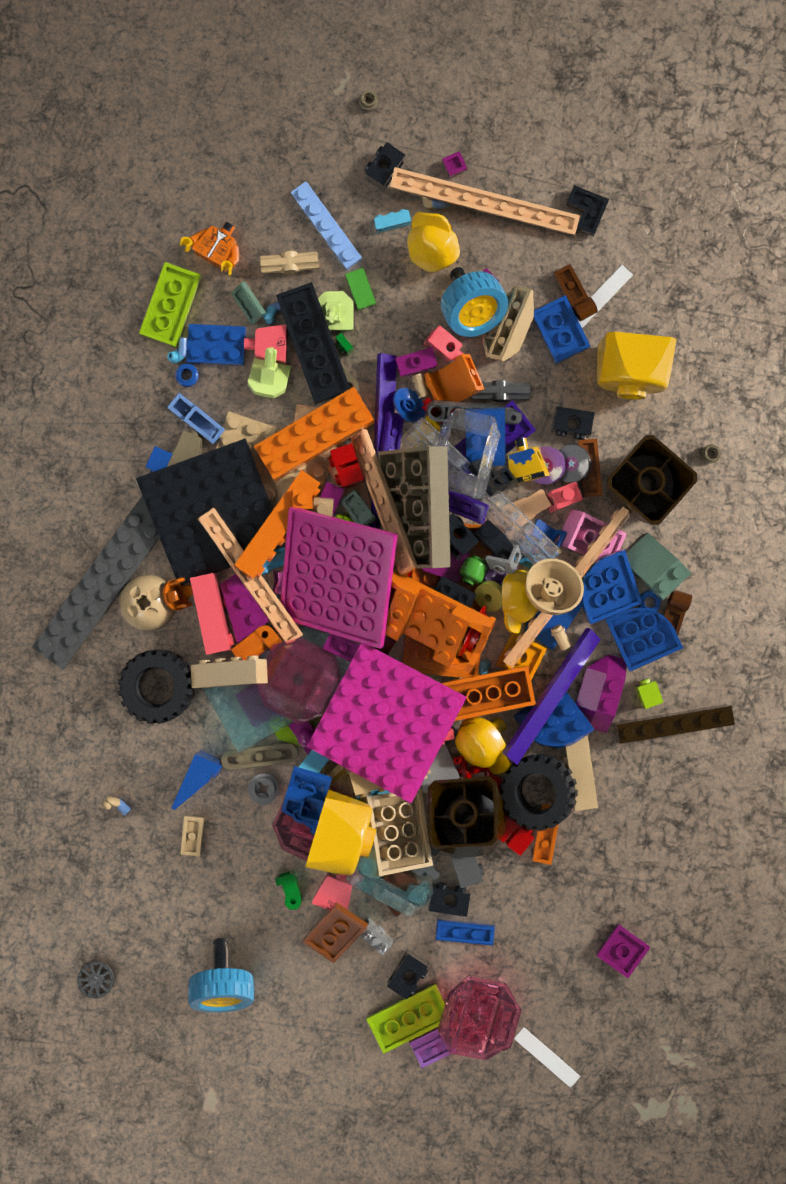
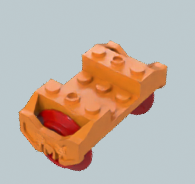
(437, 622)

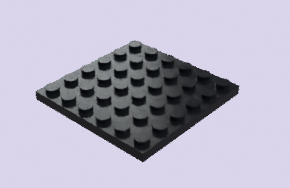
(189, 489)

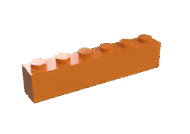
(273, 530)

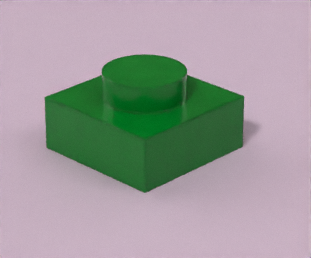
(343, 344)

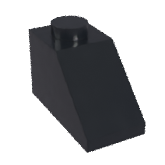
(494, 540)

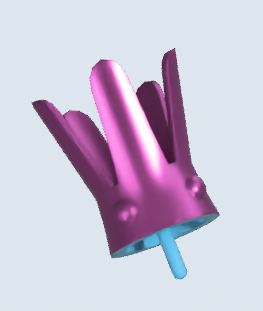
(278, 577)

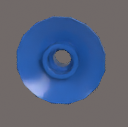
(408, 405)

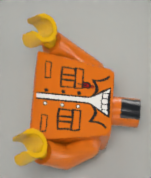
(214, 246)

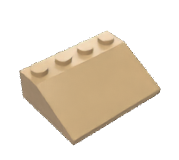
(400, 834)

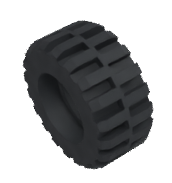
(132, 695)
(518, 806)

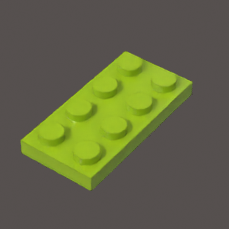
(170, 304)
(407, 1018)

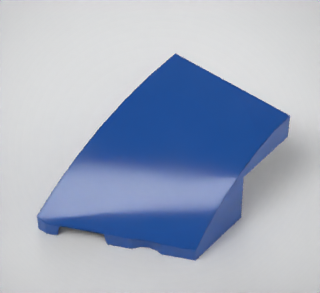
(306, 797)

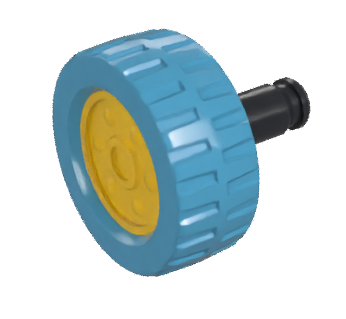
(473, 302)
(221, 987)

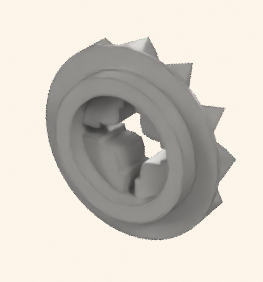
(261, 797)

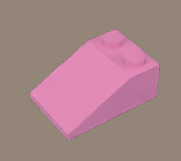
(584, 529)

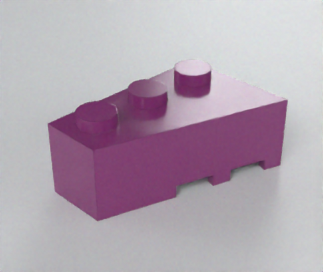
(242, 608)

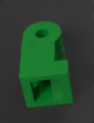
(291, 889)

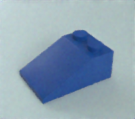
(201, 771)

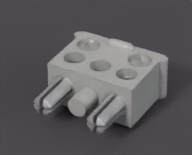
(377, 937)

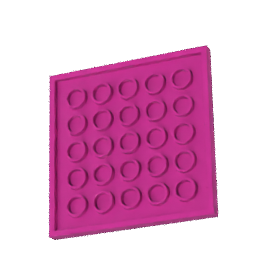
(338, 576)
(386, 722)

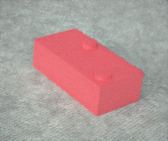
(212, 613)

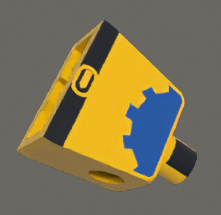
(526, 462)

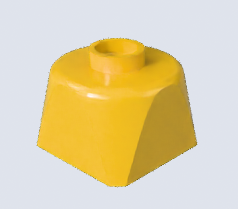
(634, 364)
(341, 835)

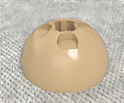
(554, 578)
(155, 612)

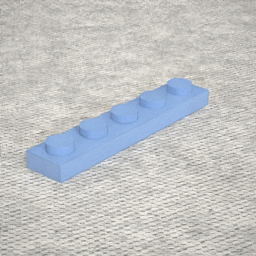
(326, 225)

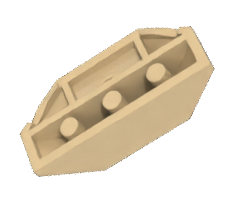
(510, 333)

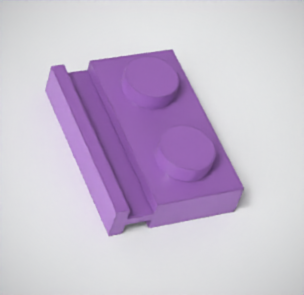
(428, 1048)

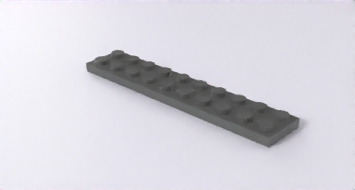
(98, 587)

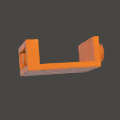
(455, 381)

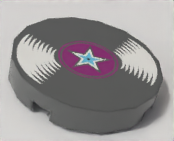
(577, 463)

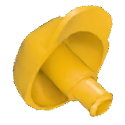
(432, 242)
(515, 602)
(482, 744)

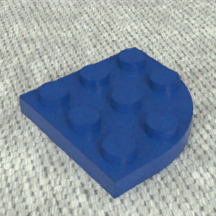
(609, 587)
(643, 636)
(563, 726)

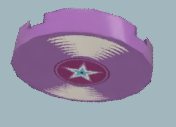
(555, 464)

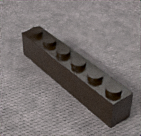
(673, 723)

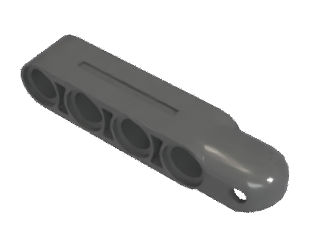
(447, 406)

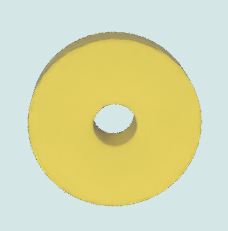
(484, 590)

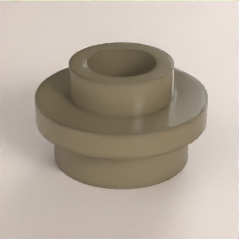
(369, 95)
(716, 453)

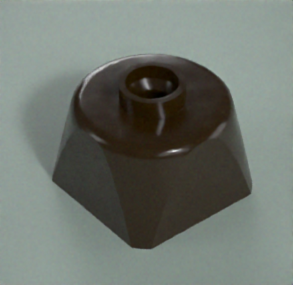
(669, 478)
(456, 800)

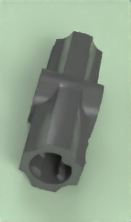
(503, 391)

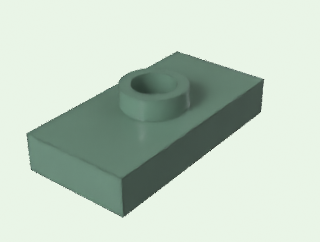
(248, 303)
(358, 509)

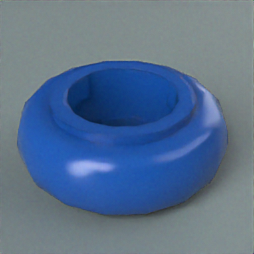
(178, 375)
(658, 602)

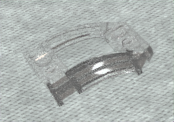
(477, 424)

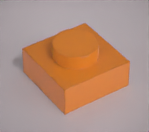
(302, 499)

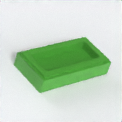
(360, 289)

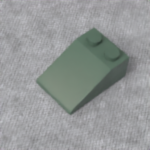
(656, 566)

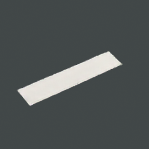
(608, 289)
(547, 1057)

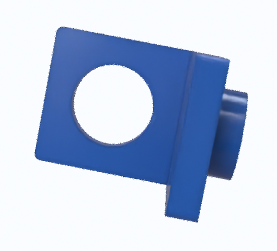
(550, 532)

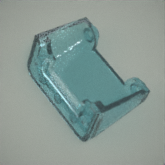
(405, 902)

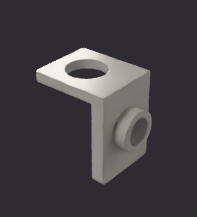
(503, 565)

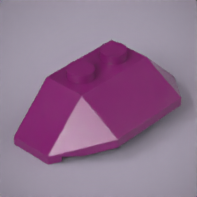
(602, 691)

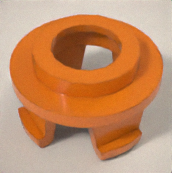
(178, 598)

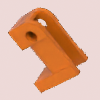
(257, 642)

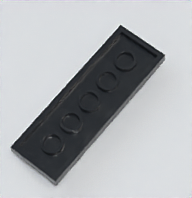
(313, 343)

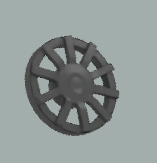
(95, 979)

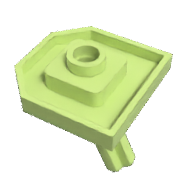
(337, 310)
(269, 377)

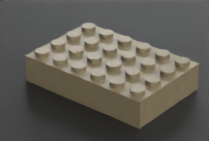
(421, 497)

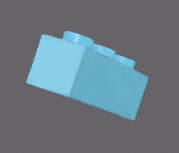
(392, 220)

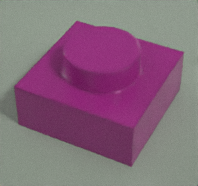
(454, 164)

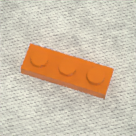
(545, 843)

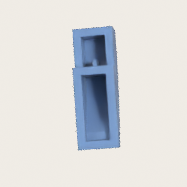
(195, 418)

